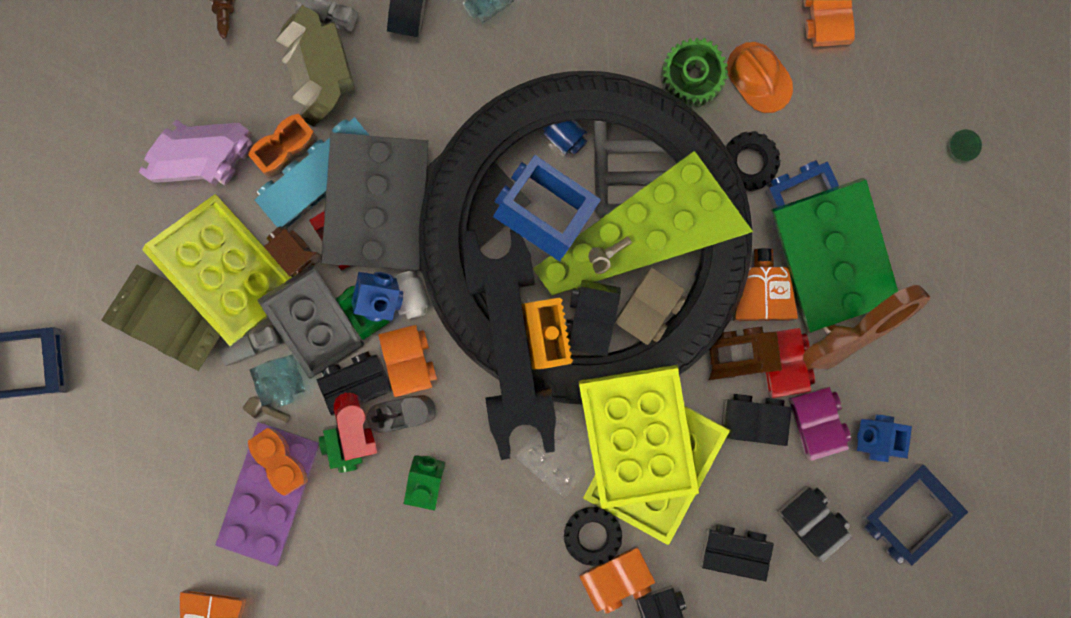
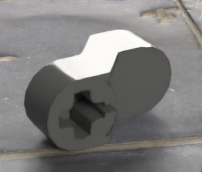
(386, 417)

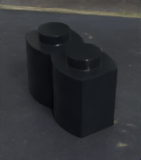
(593, 318)
(757, 421)
(815, 523)

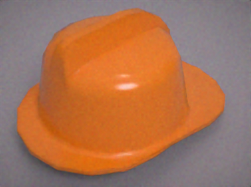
(760, 77)

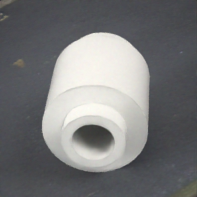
(414, 295)

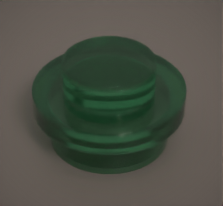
(965, 145)

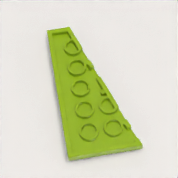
(663, 220)

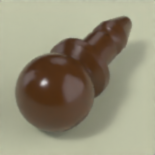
(222, 9)

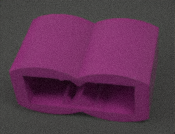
(819, 423)

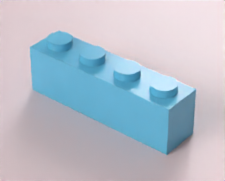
(302, 181)

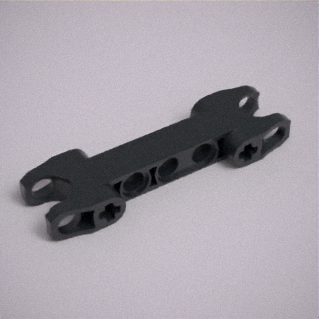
(518, 400)

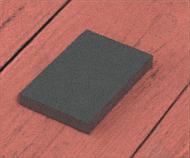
(310, 321)

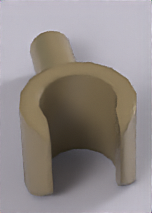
(603, 255)
(254, 408)

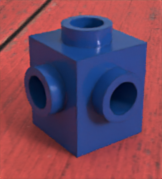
(376, 296)
(883, 438)

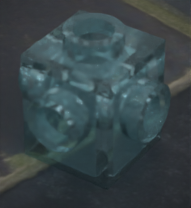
(277, 381)

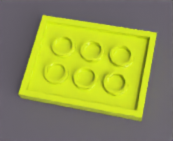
(217, 267)
(639, 436)
(664, 516)

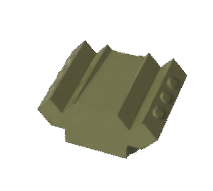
(315, 63)
(161, 317)

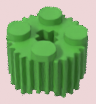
(687, 55)

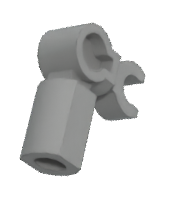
(331, 11)
(245, 347)

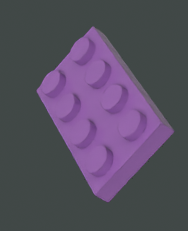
(259, 515)

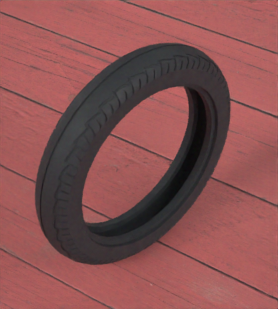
(549, 102)

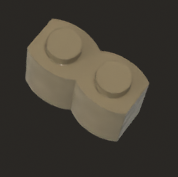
(650, 306)

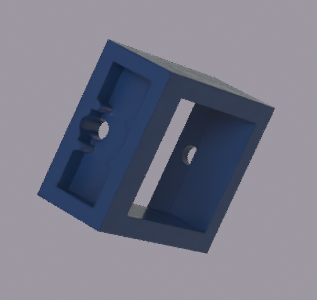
(52, 362)
(941, 496)

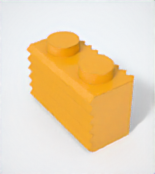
(546, 333)

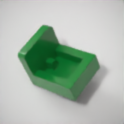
(361, 324)
(331, 446)
(424, 482)

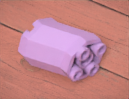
(197, 153)

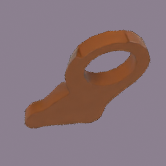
(845, 341)

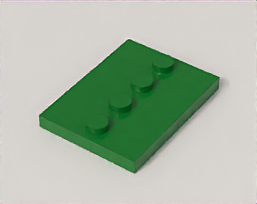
(835, 254)

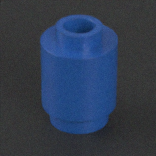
(567, 136)

